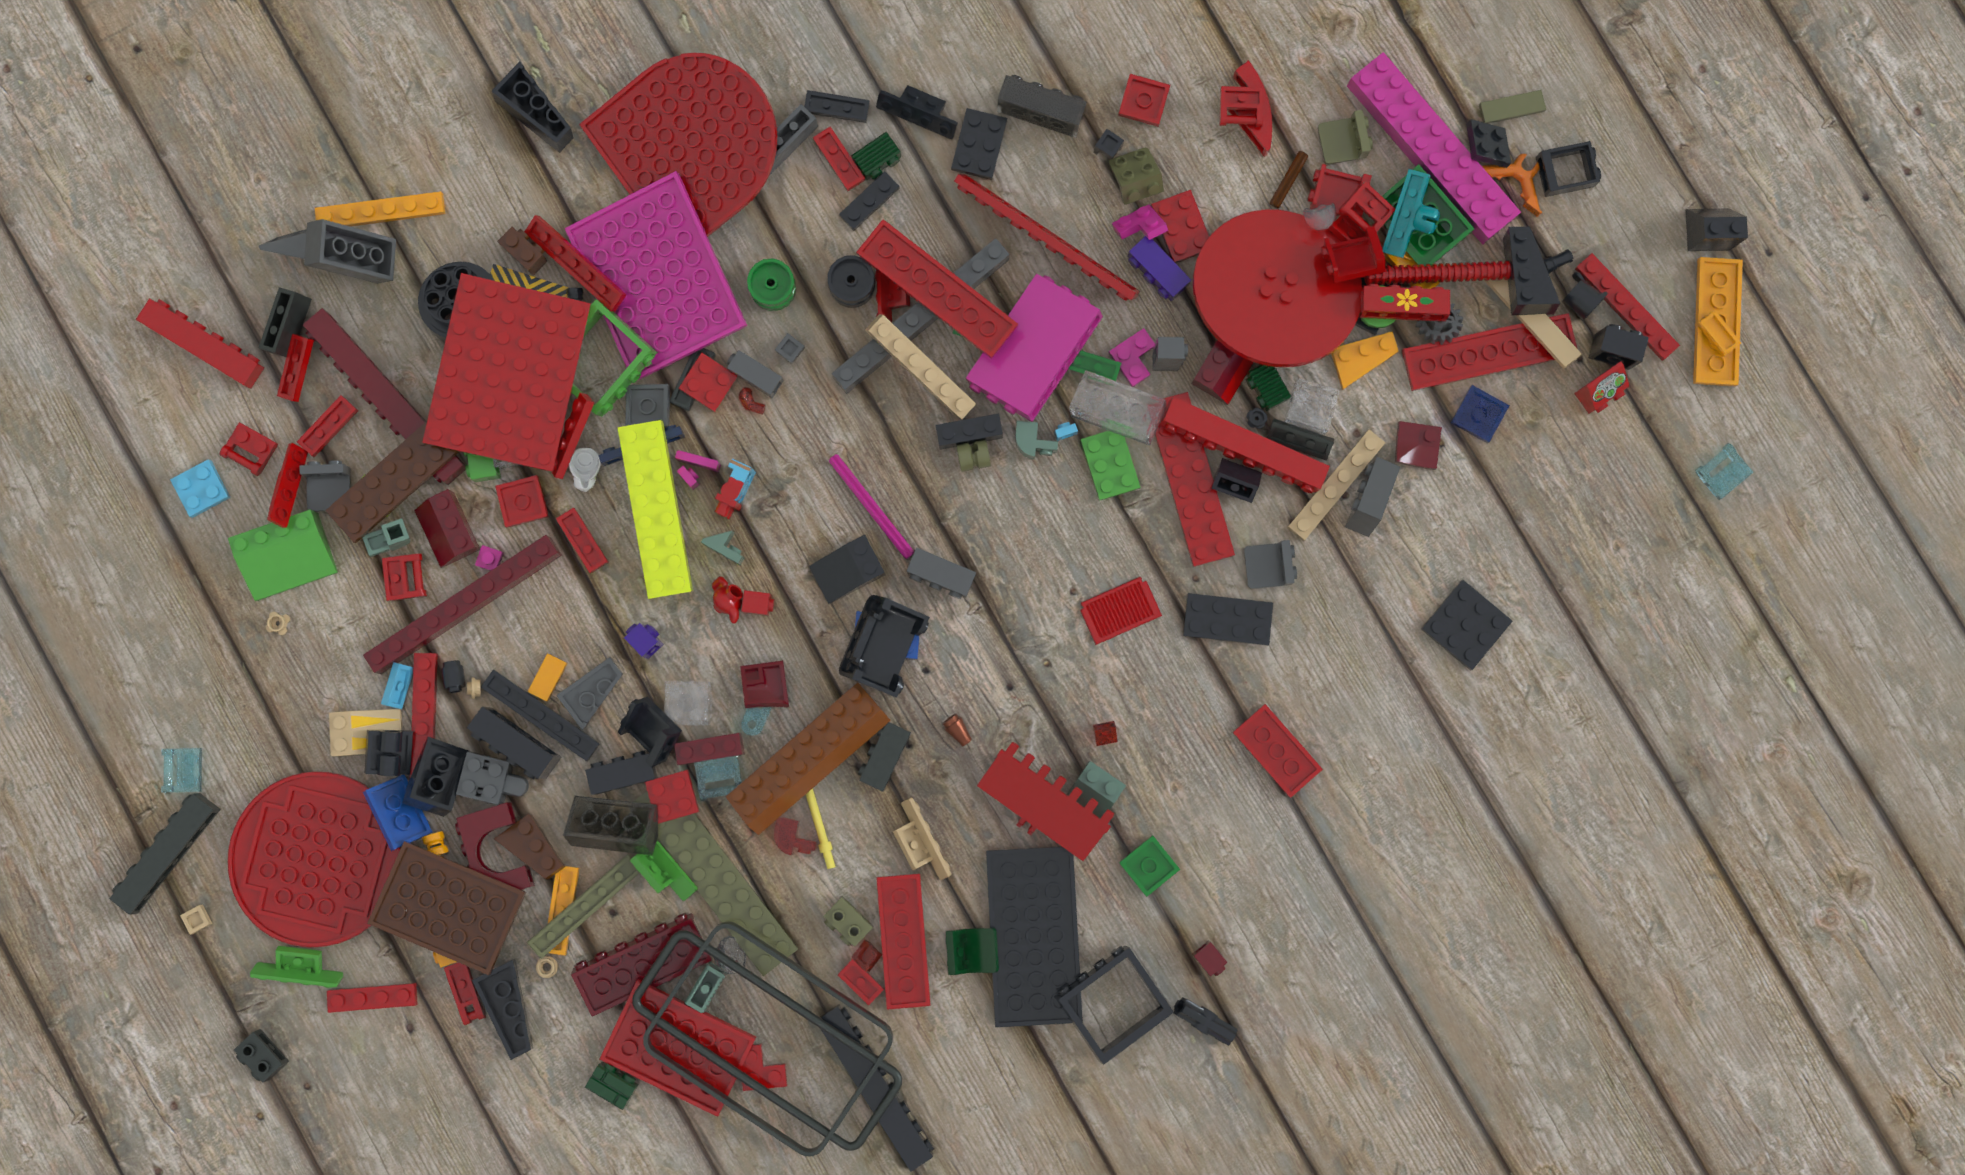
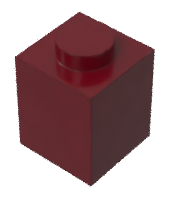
(1210, 959)

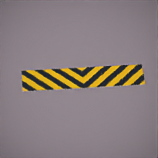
(523, 280)

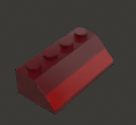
(1221, 373)

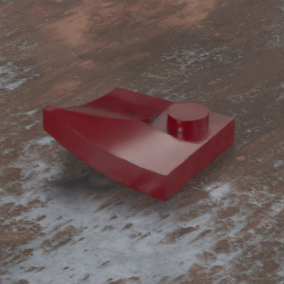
(1417, 445)
(764, 685)

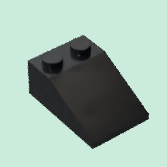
(847, 569)
(435, 777)

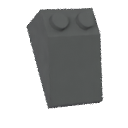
(290, 244)

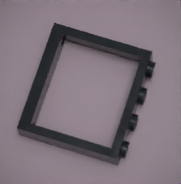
(1136, 1031)

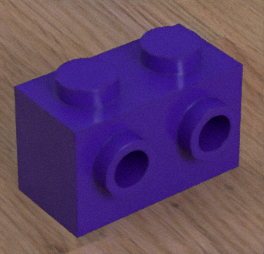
(643, 639)

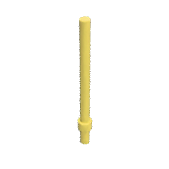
(825, 847)

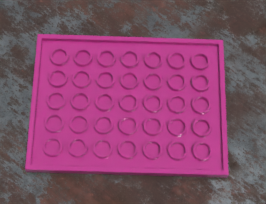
(666, 267)

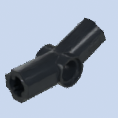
(1205, 1020)

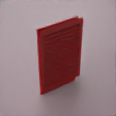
(1119, 610)

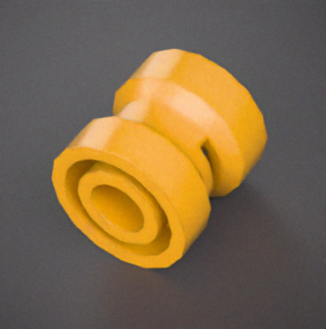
(435, 839)

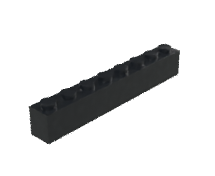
(895, 1121)

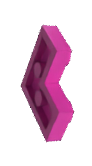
(1142, 219)
(1129, 353)

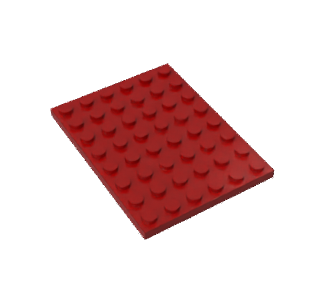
(506, 372)

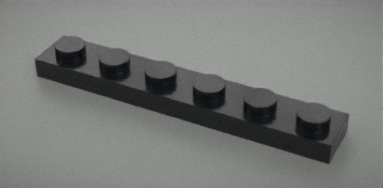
(540, 715)

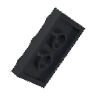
(979, 144)

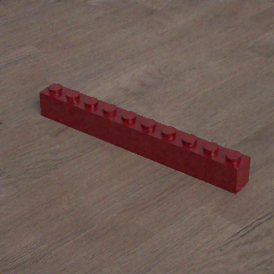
(373, 383)
(462, 604)

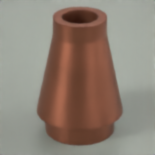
(956, 728)

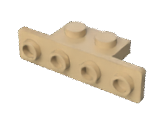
(918, 842)

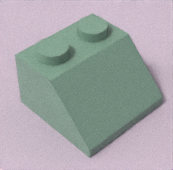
(1097, 785)

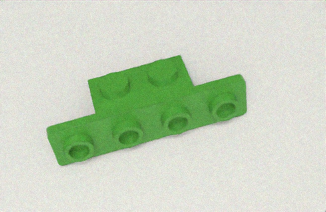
(663, 871)
(297, 966)

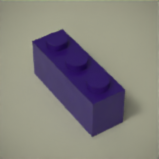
(1158, 268)

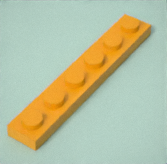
(383, 209)

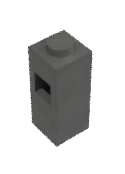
(754, 373)

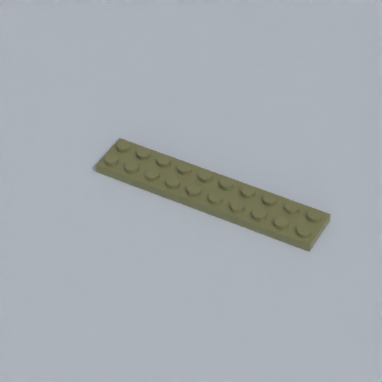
(723, 887)

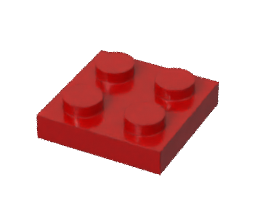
(1144, 100)
(707, 382)
(521, 501)
(673, 796)

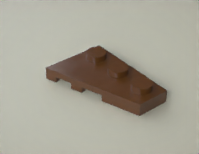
(531, 846)

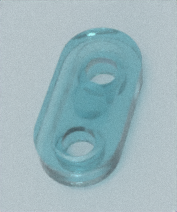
(759, 716)

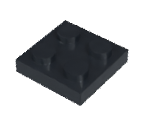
(1488, 143)

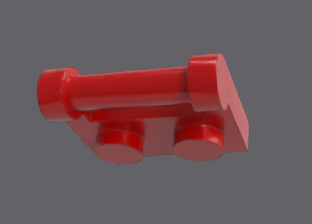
(1241, 99)
(1371, 203)
(253, 443)
(397, 578)

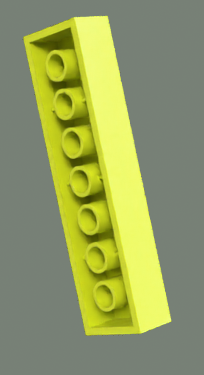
(655, 509)

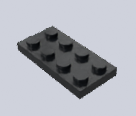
(1228, 619)

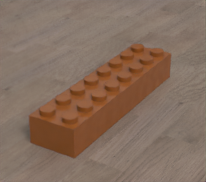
(807, 759)

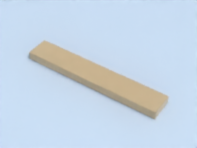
(1542, 328)

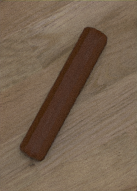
(1288, 179)

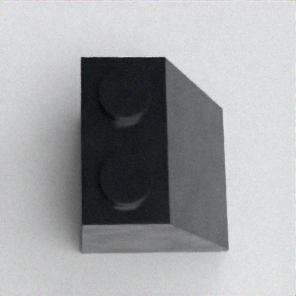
(1715, 229)

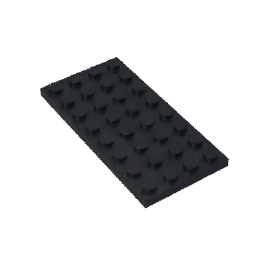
(1036, 934)

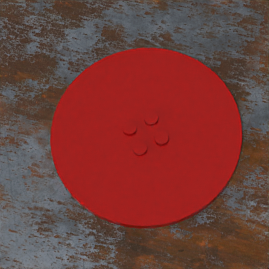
(1270, 292)
(309, 860)

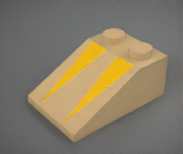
(350, 729)

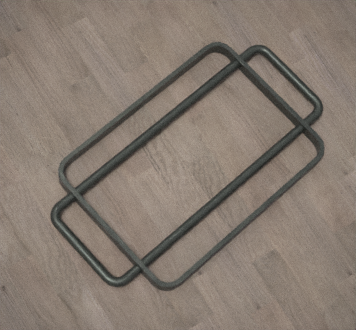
(829, 1134)

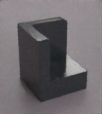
(1109, 144)

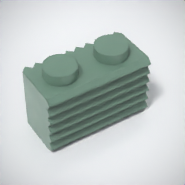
(705, 988)

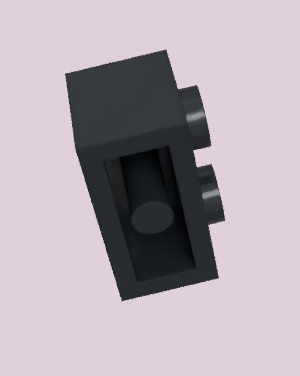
(1237, 480)

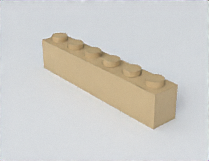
(920, 366)

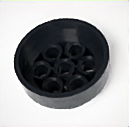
(435, 314)

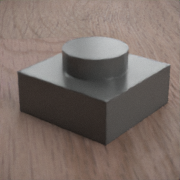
(789, 348)

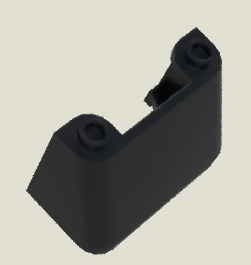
(882, 644)

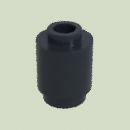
(453, 676)

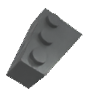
(1372, 496)

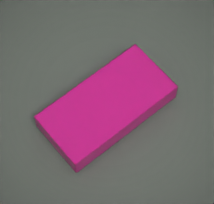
(696, 460)

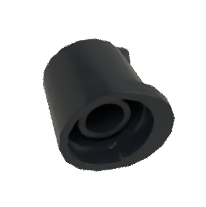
(1583, 297)

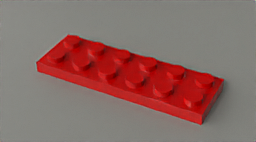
(903, 941)

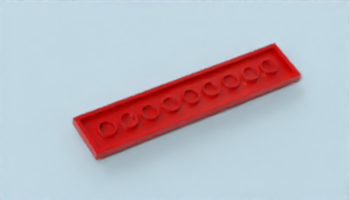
(1040, 233)

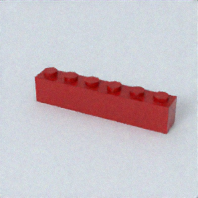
(200, 343)

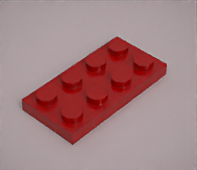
(1277, 750)

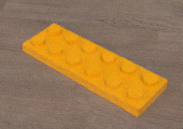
(1719, 290)

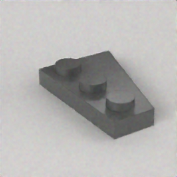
(590, 691)

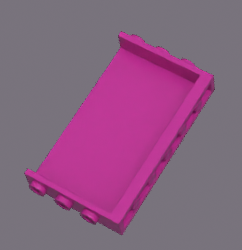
(1039, 351)

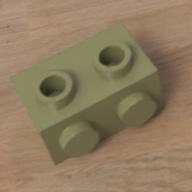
(848, 922)

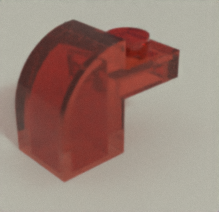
(786, 837)

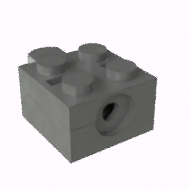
(490, 779)

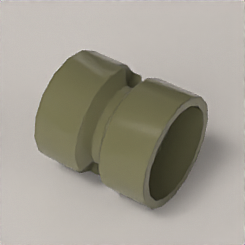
(973, 455)

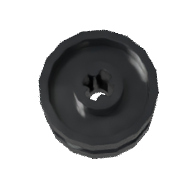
(839, 278)

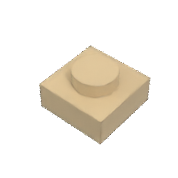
(196, 919)

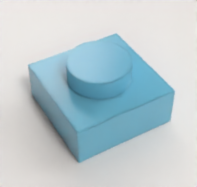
(1065, 430)

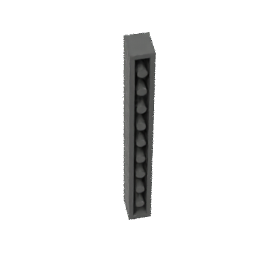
(917, 318)

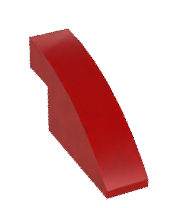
(1260, 136)

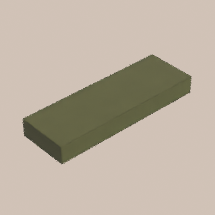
(1512, 107)

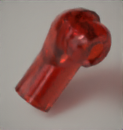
(748, 402)

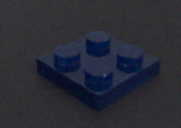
(1479, 414)

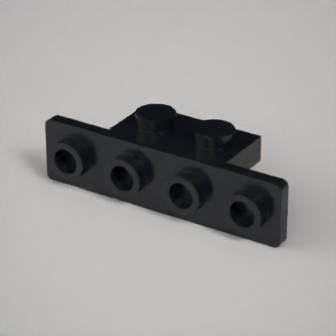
(918, 109)

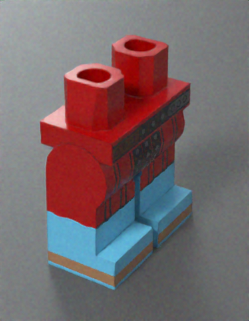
(735, 489)

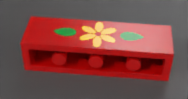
(1405, 303)

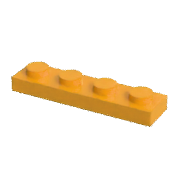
(563, 895)

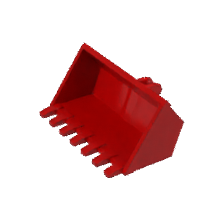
(1044, 803)

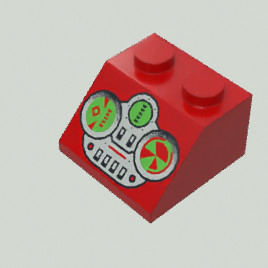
(1603, 388)

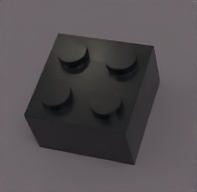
(1618, 345)

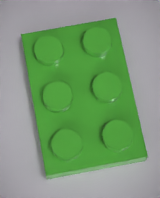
(1110, 464)

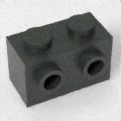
(260, 1056)

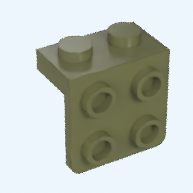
(1345, 139)
(1137, 175)

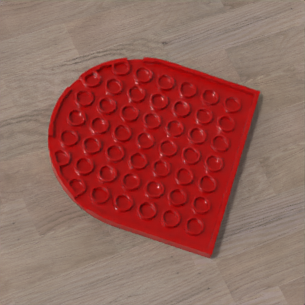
(692, 119)

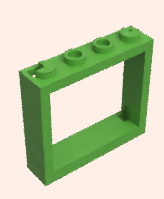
(631, 373)

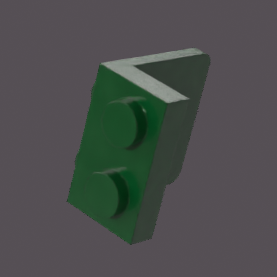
(972, 951)

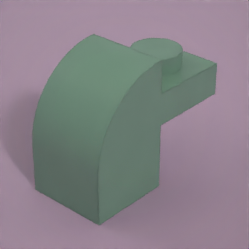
(1027, 441)
(390, 537)

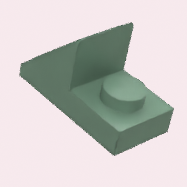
(719, 544)

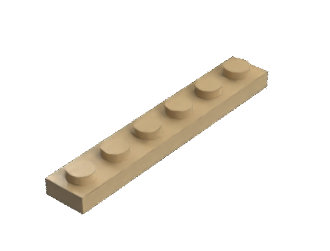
(1336, 485)

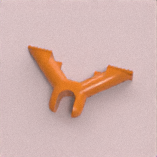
(1524, 177)

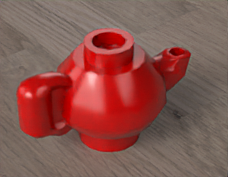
(727, 598)

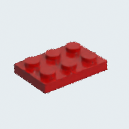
(1185, 226)

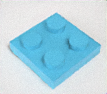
(200, 488)

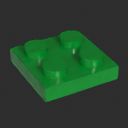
(1149, 865)

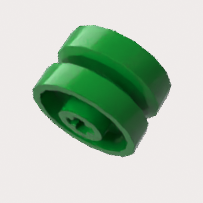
(768, 272)

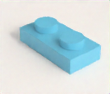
(397, 685)

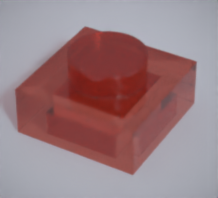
(1105, 733)
(867, 956)

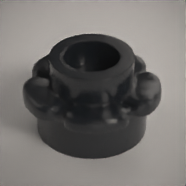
(1256, 412)

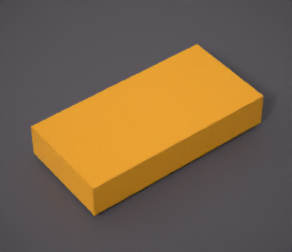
(1718, 333)
(547, 677)

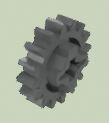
(1443, 330)

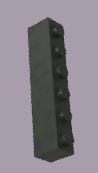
(164, 853)

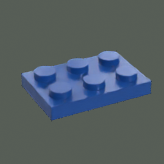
(395, 819)

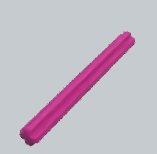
(871, 506)

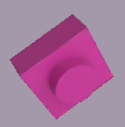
(689, 477)
(489, 558)

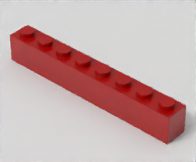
(1244, 445)

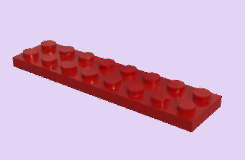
(937, 288)
(1478, 354)
(1192, 494)

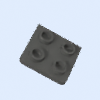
(325, 483)
(1270, 565)

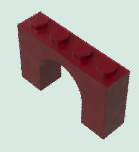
(475, 828)

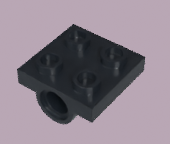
(388, 752)

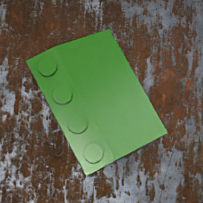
(283, 558)

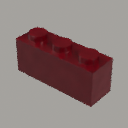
(709, 749)

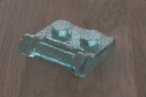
(1729, 476)
(188, 770)
(715, 771)

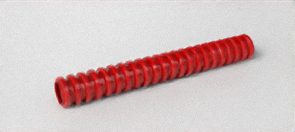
(1442, 272)

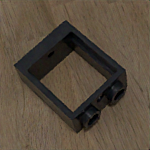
(1548, 175)

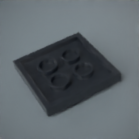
(1466, 625)

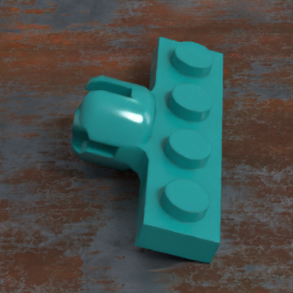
(1410, 214)

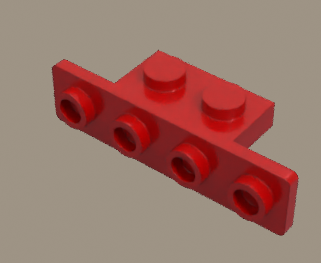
(889, 296)
(287, 486)

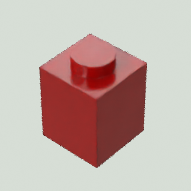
(757, 603)

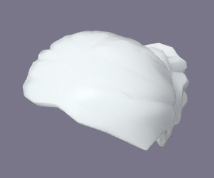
(584, 467)

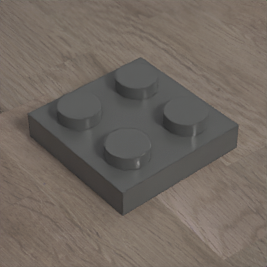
(647, 404)

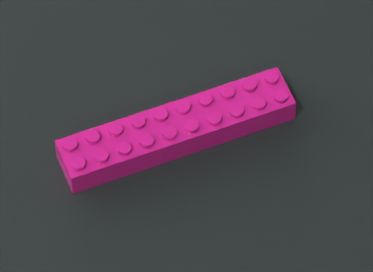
(1432, 146)

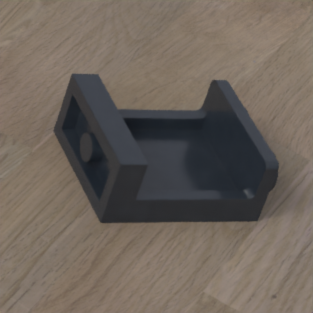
(651, 729)

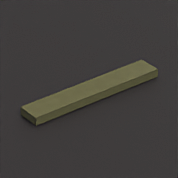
(583, 907)

